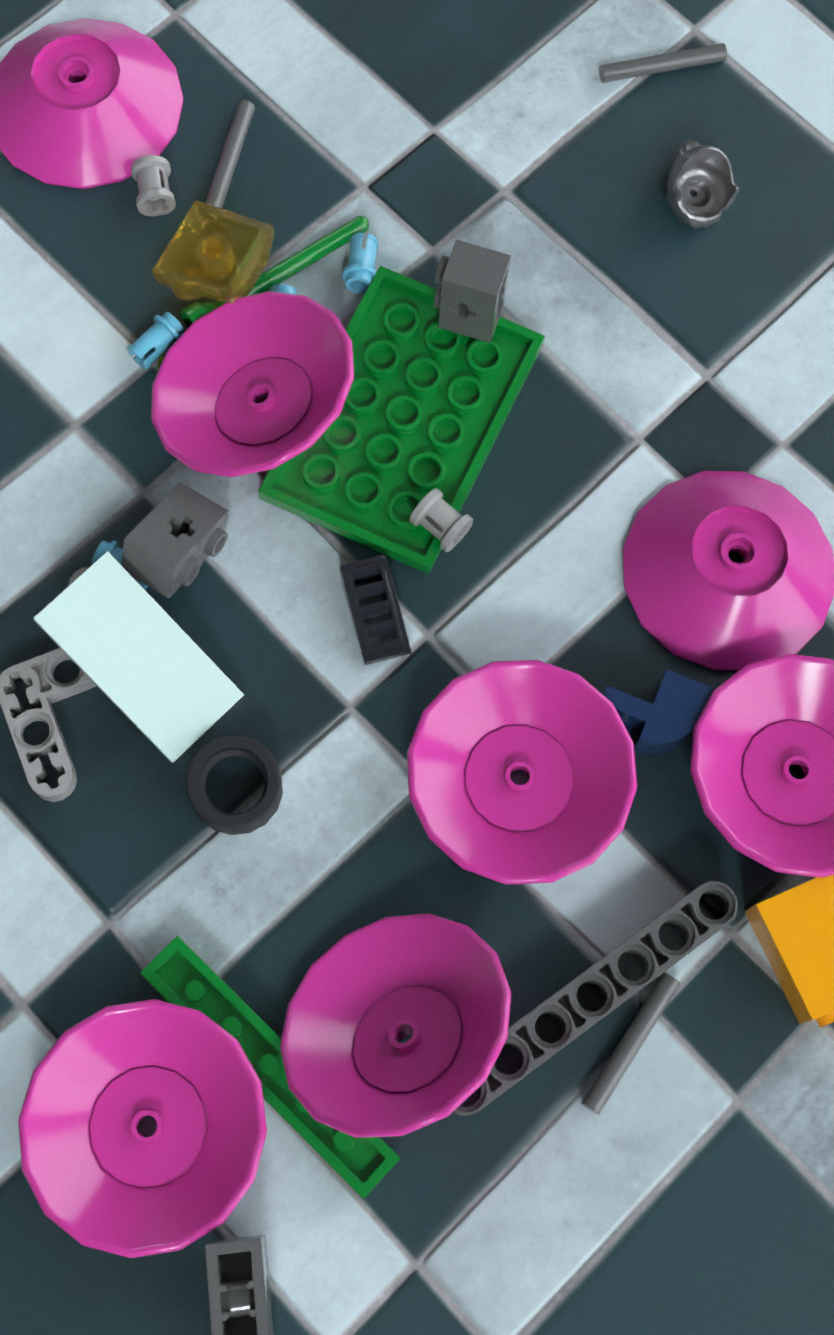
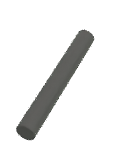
(662, 63)
(230, 154)
(630, 1043)

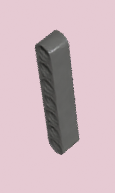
(612, 986)

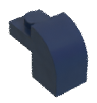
(668, 717)

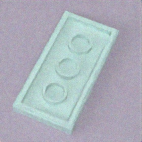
(138, 657)

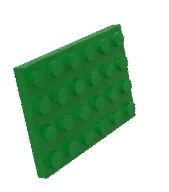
(412, 422)

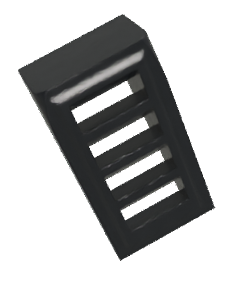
(365, 571)

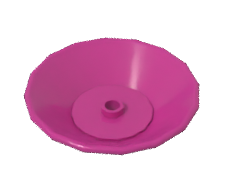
(90, 128)
(252, 384)
(719, 608)
(533, 722)
(741, 758)
(373, 992)
(85, 1139)

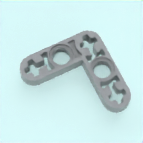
(44, 691)

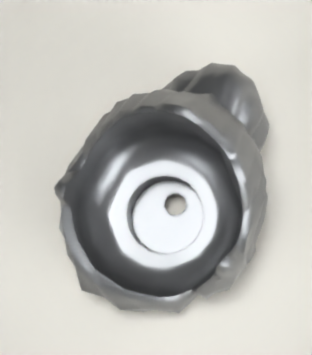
(705, 173)

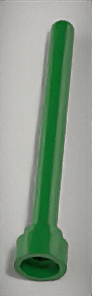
(289, 266)

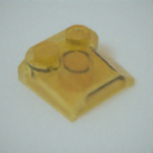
(215, 255)

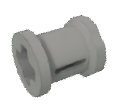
(153, 185)
(441, 520)

